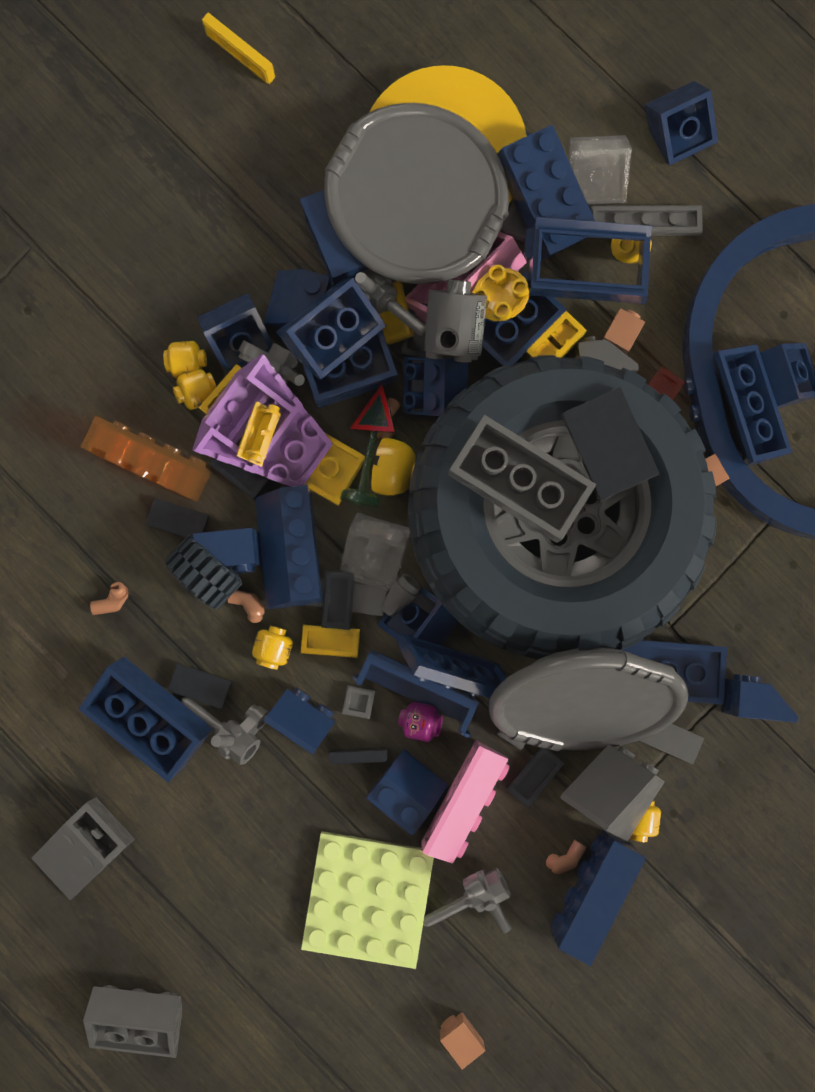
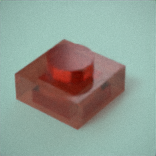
(666, 382)

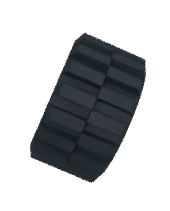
(202, 573)

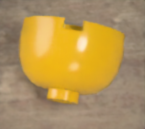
(394, 467)

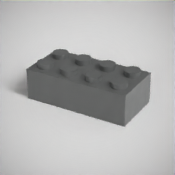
(521, 479)

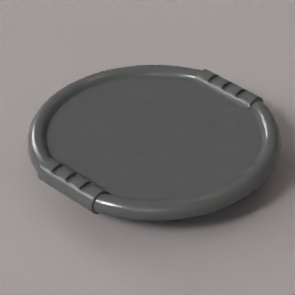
(416, 193)
(588, 700)

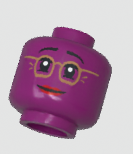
(420, 721)

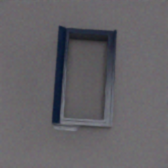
(581, 289)
(399, 679)

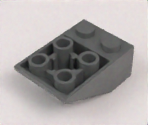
(82, 848)

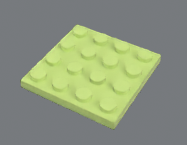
(367, 900)

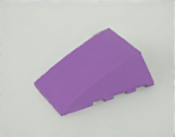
(297, 439)

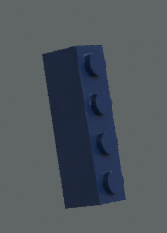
(752, 404)
(289, 547)

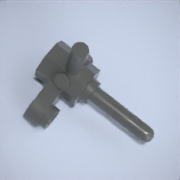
(383, 298)
(280, 359)
(231, 738)
(482, 892)

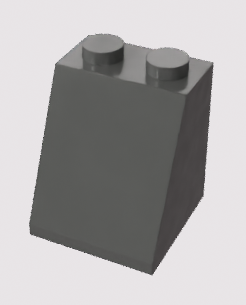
(614, 791)

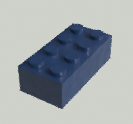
(544, 185)
(145, 718)
(596, 897)

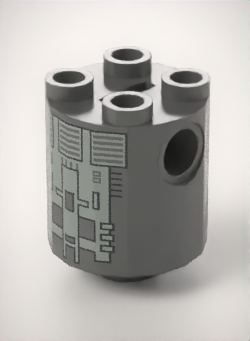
(456, 313)

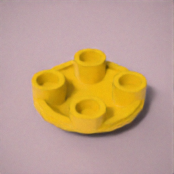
(505, 291)

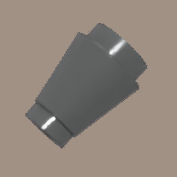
(400, 595)

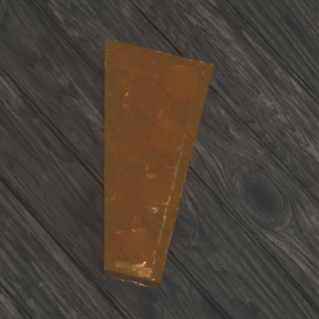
(146, 459)

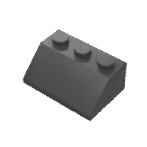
(133, 1021)

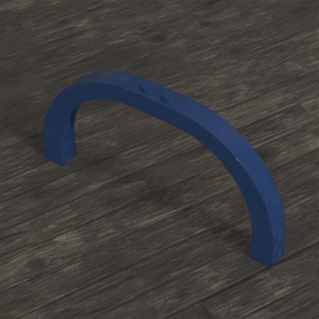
(701, 378)

